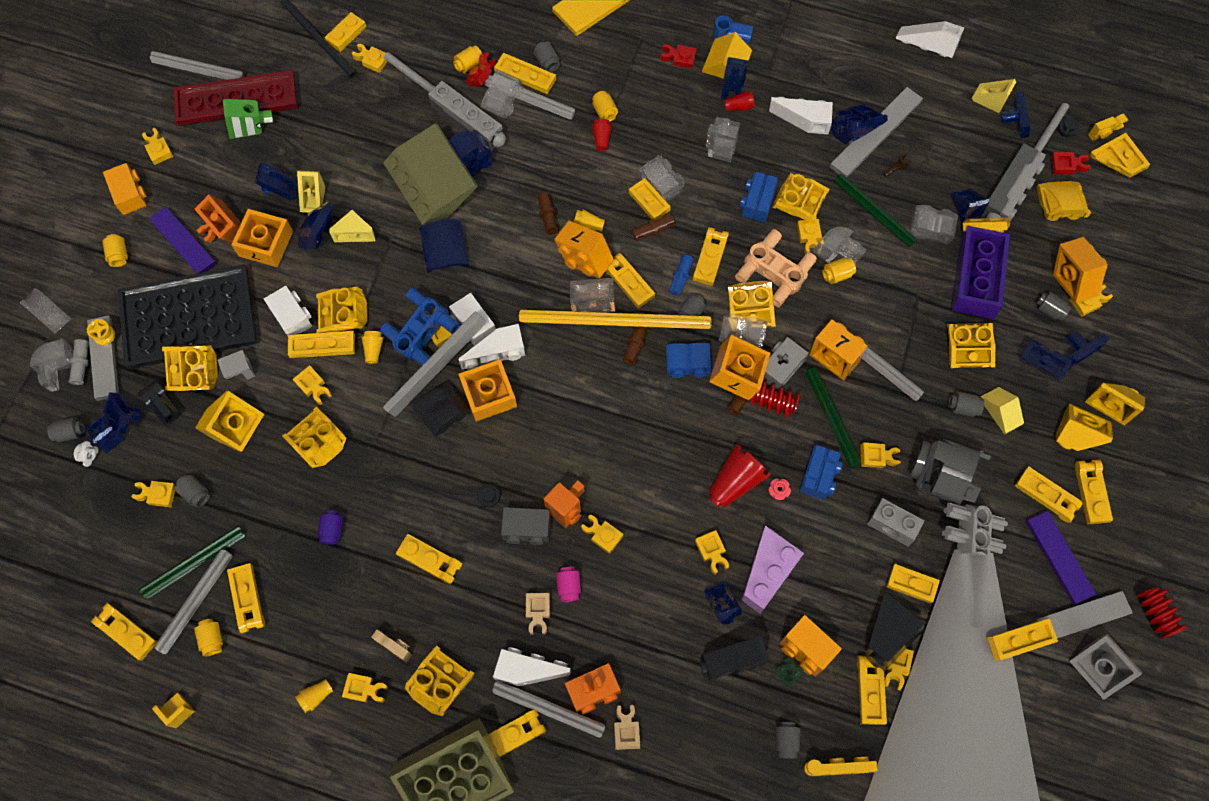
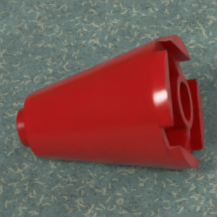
(737, 477)

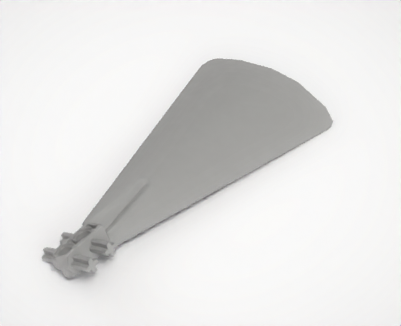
(961, 710)

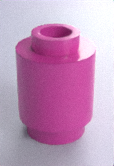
(568, 584)

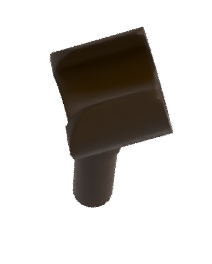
(900, 164)

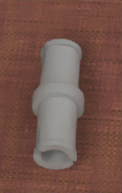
(78, 362)

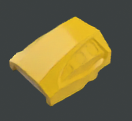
(801, 197)
(1062, 200)
(753, 300)
(341, 310)
(971, 345)
(190, 367)
(316, 439)
(437, 682)

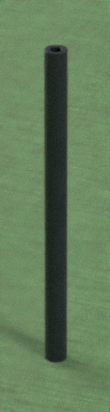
(318, 38)

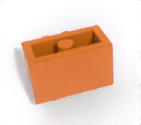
(218, 220)
(564, 503)
(593, 688)

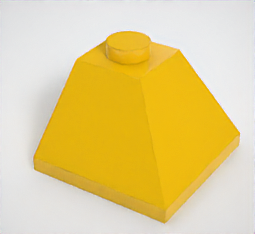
(1117, 402)
(230, 421)
(1082, 429)

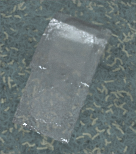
(838, 241)
(45, 310)
(48, 360)

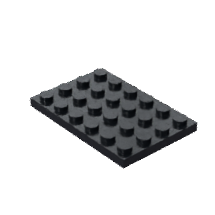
(186, 311)

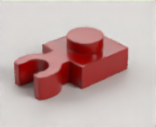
(682, 56)
(1067, 163)

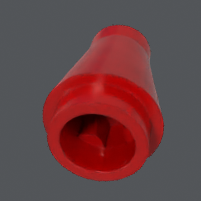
(740, 102)
(601, 132)

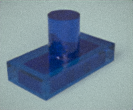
(1019, 115)
(276, 181)
(1083, 348)
(119, 413)
(723, 603)

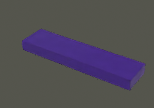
(182, 241)
(1060, 558)

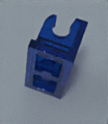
(734, 76)

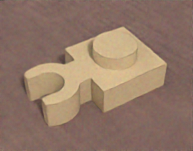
(537, 608)
(398, 648)
(626, 731)

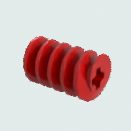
(776, 399)
(1163, 613)

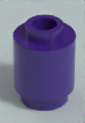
(330, 527)

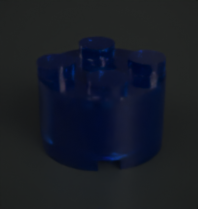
(472, 150)

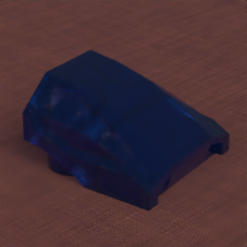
(856, 123)
(314, 224)
(443, 244)

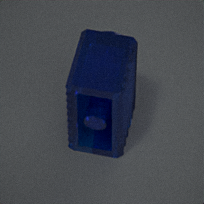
(1046, 360)

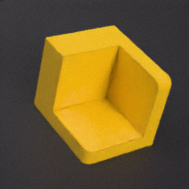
(174, 711)

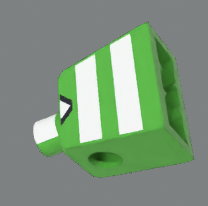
(244, 117)

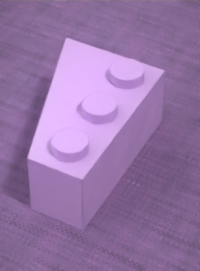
(769, 570)

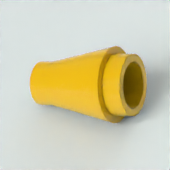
(589, 220)
(372, 346)
(313, 695)

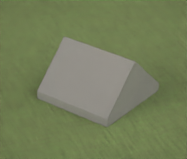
(1105, 666)

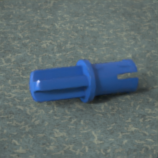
(681, 275)

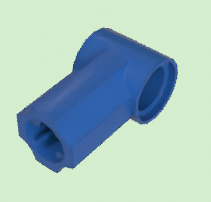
(725, 26)

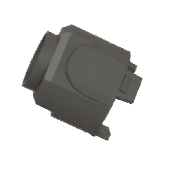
(946, 471)

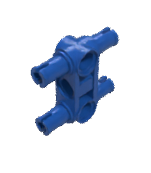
(419, 327)

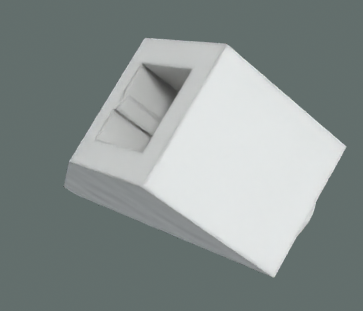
(936, 37)
(805, 114)
(501, 344)
(524, 670)

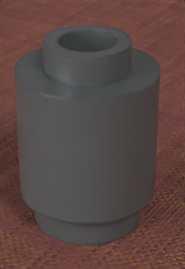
(546, 56)
(693, 306)
(1053, 306)
(966, 404)
(66, 429)
(192, 490)
(788, 740)

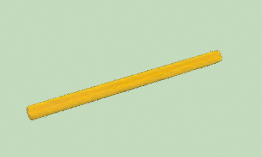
(615, 319)

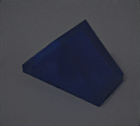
(969, 204)
(104, 434)

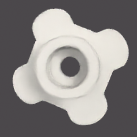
(85, 453)

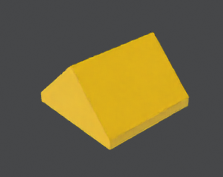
(722, 48)

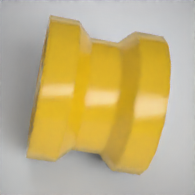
(95, 331)

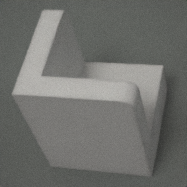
(236, 364)

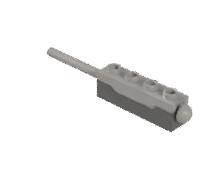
(456, 107)
(1020, 173)

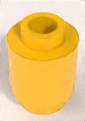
(467, 59)
(604, 106)
(115, 250)
(839, 270)
(208, 637)

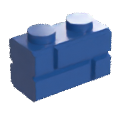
(759, 196)
(820, 472)

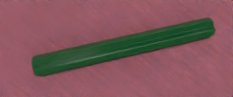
(875, 210)
(833, 417)
(191, 562)

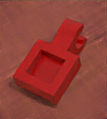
(480, 73)

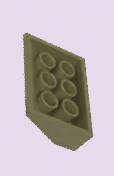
(430, 175)
(454, 769)

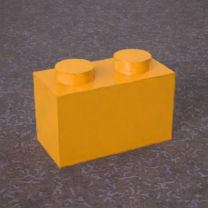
(125, 189)

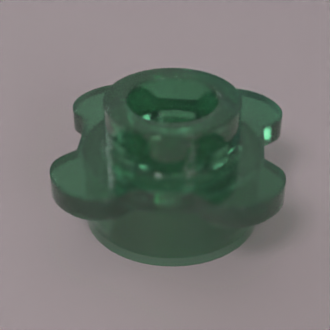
(789, 679)

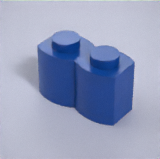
(688, 359)

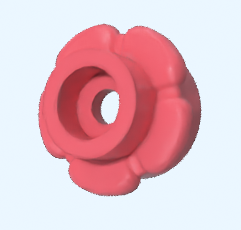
(775, 493)

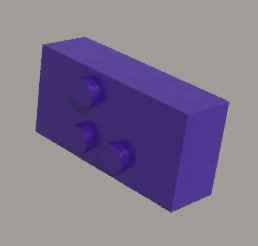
(981, 272)

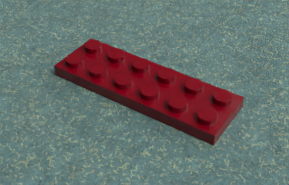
(205, 100)

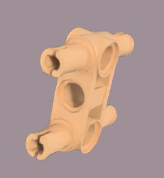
(776, 267)

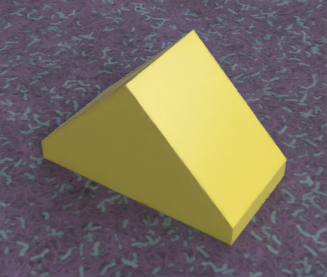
(994, 94)
(310, 189)
(352, 229)
(1004, 409)

